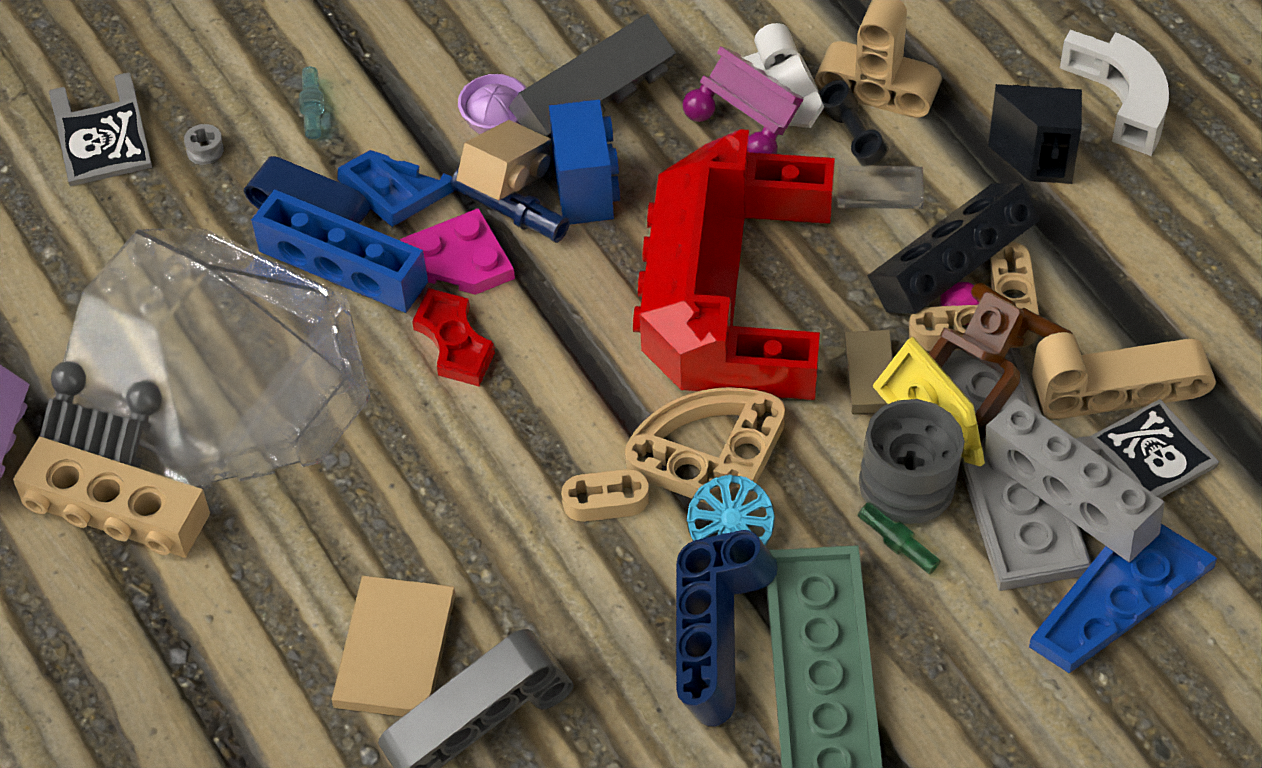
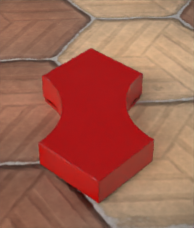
(462, 351)

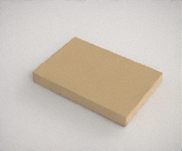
(393, 646)

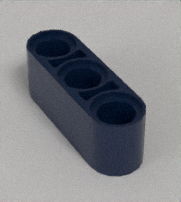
(306, 186)

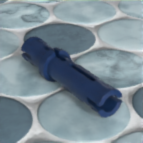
(523, 210)

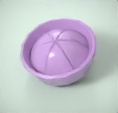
(487, 101)

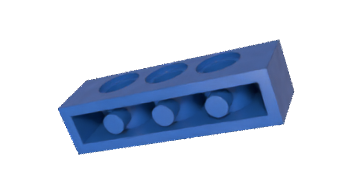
(340, 250)

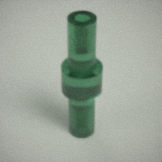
(899, 538)

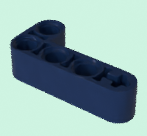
(706, 582)

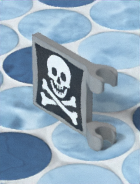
(102, 138)
(1153, 449)

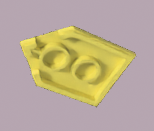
(918, 376)

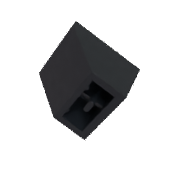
(1037, 130)

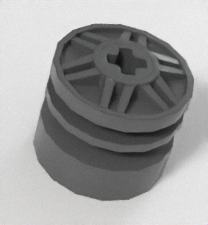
(911, 460)

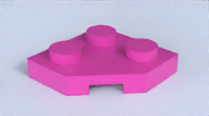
(463, 253)

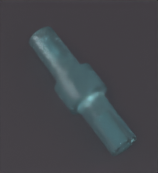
(311, 102)

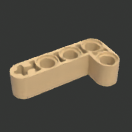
(1119, 378)

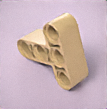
(877, 65)

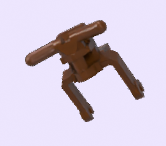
(988, 338)

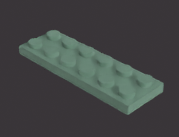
(822, 660)

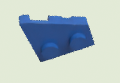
(393, 186)

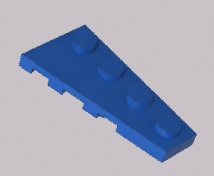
(1118, 596)

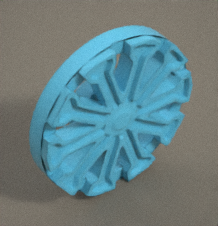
(730, 514)

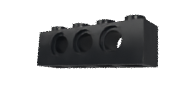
(953, 248)

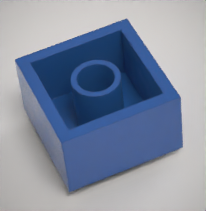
(584, 161)

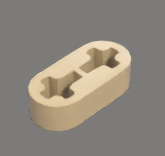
(605, 495)

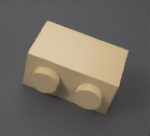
(504, 159)

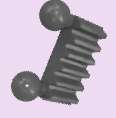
(96, 429)

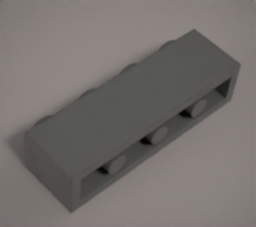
(601, 73)

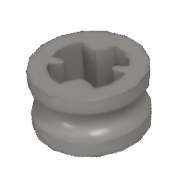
(203, 154)

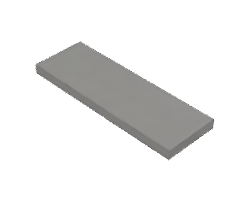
(1021, 532)

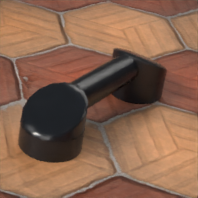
(843, 107)

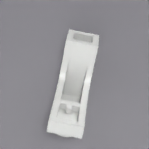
(1132, 76)

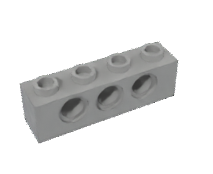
(1074, 479)

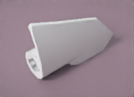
(781, 60)

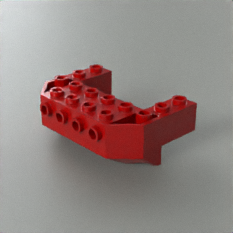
(696, 265)

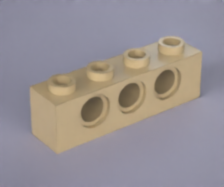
(136, 492)

